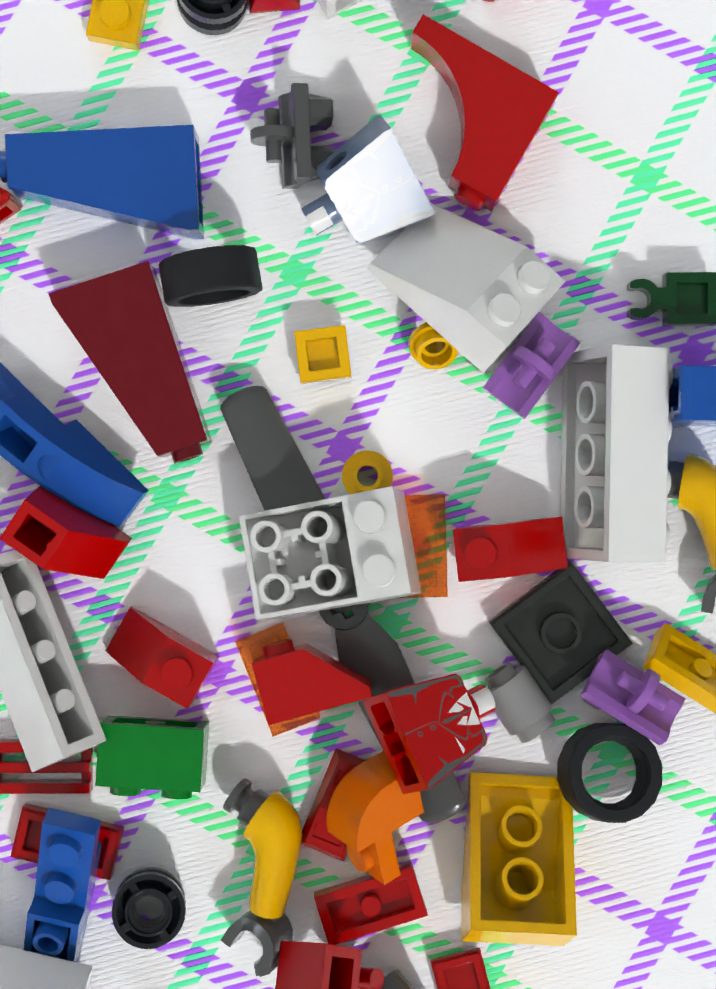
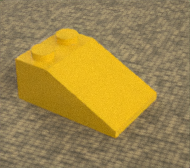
(518, 862)

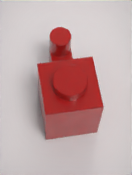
(324, 967)

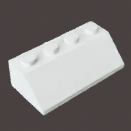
(616, 453)

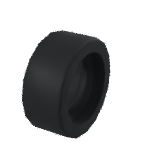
(210, 275)
(647, 781)

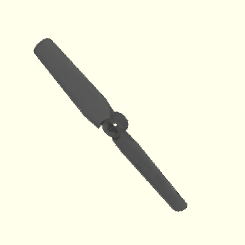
(283, 481)

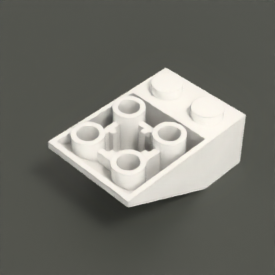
(330, 553)

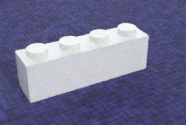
(39, 670)

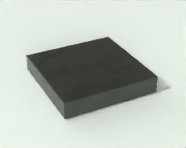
(559, 631)

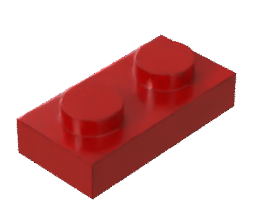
(369, 906)

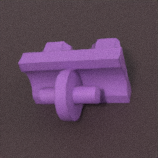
(531, 365)
(632, 696)

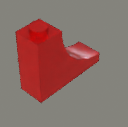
(496, 110)

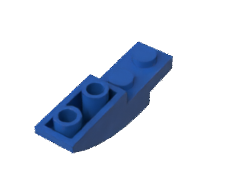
(64, 457)
(63, 885)

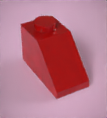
(510, 548)
(161, 657)
(304, 681)

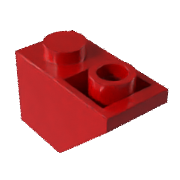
(64, 537)

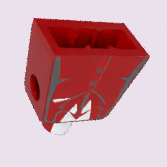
(429, 728)

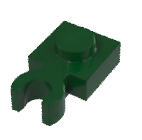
(682, 299)

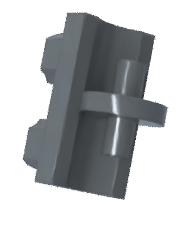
(289, 136)

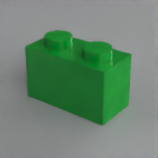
(152, 756)

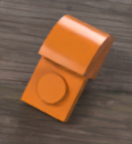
(365, 813)

